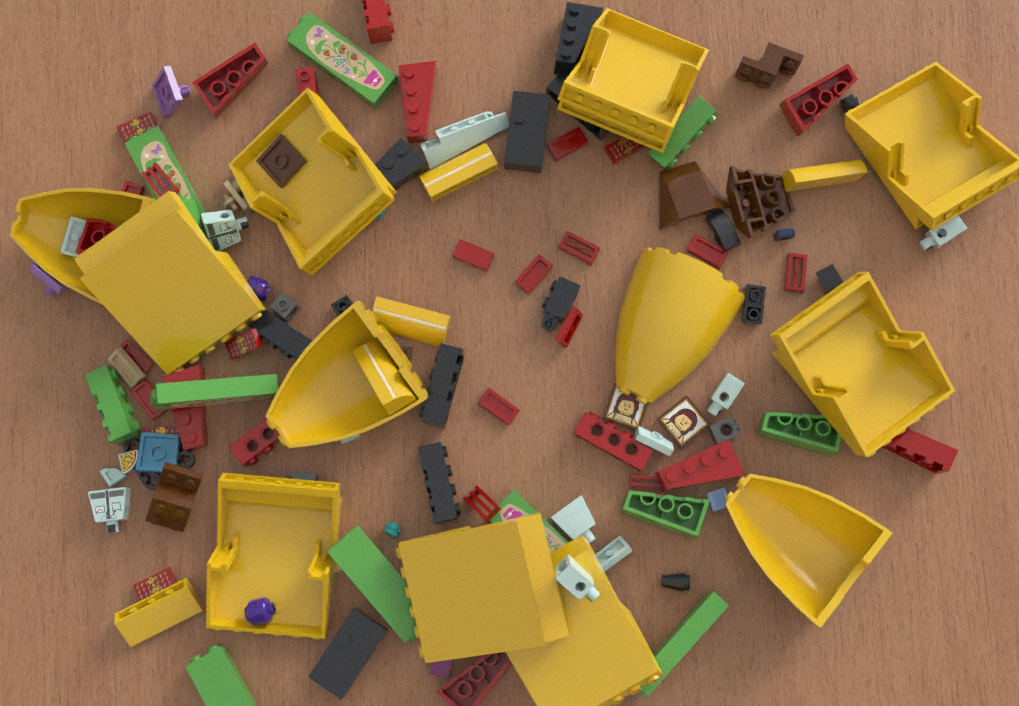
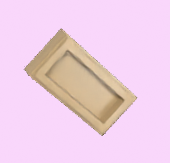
(126, 367)

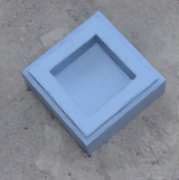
(717, 499)

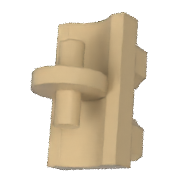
(231, 202)

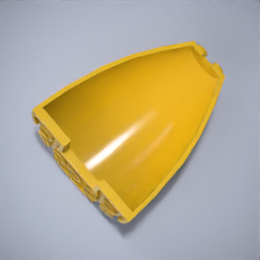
(45, 219)
(670, 321)
(327, 390)
(804, 541)

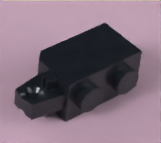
(560, 302)

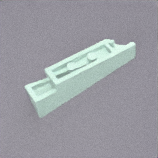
(462, 136)

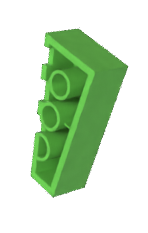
(688, 128)
(113, 405)
(801, 431)
(668, 512)

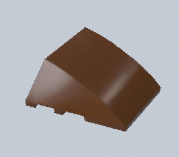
(687, 194)
(757, 200)

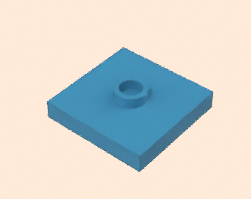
(156, 450)

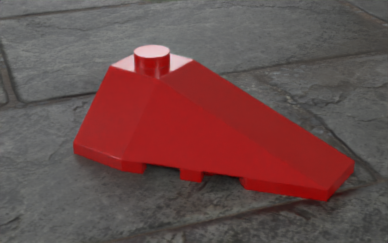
(93, 232)

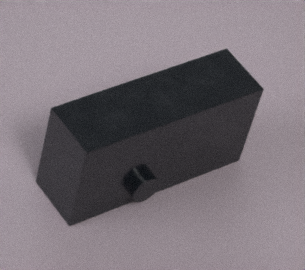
(527, 132)
(348, 653)

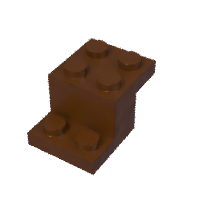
(765, 71)
(174, 497)

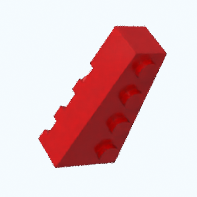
(377, 21)
(230, 78)
(417, 93)
(811, 102)
(190, 420)
(923, 451)
(708, 466)

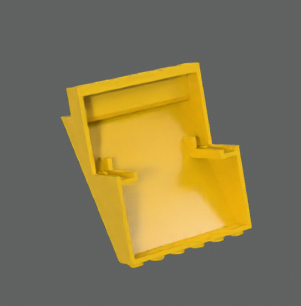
(632, 79)
(930, 146)
(328, 196)
(169, 284)
(861, 365)
(273, 547)
(482, 589)
(604, 647)

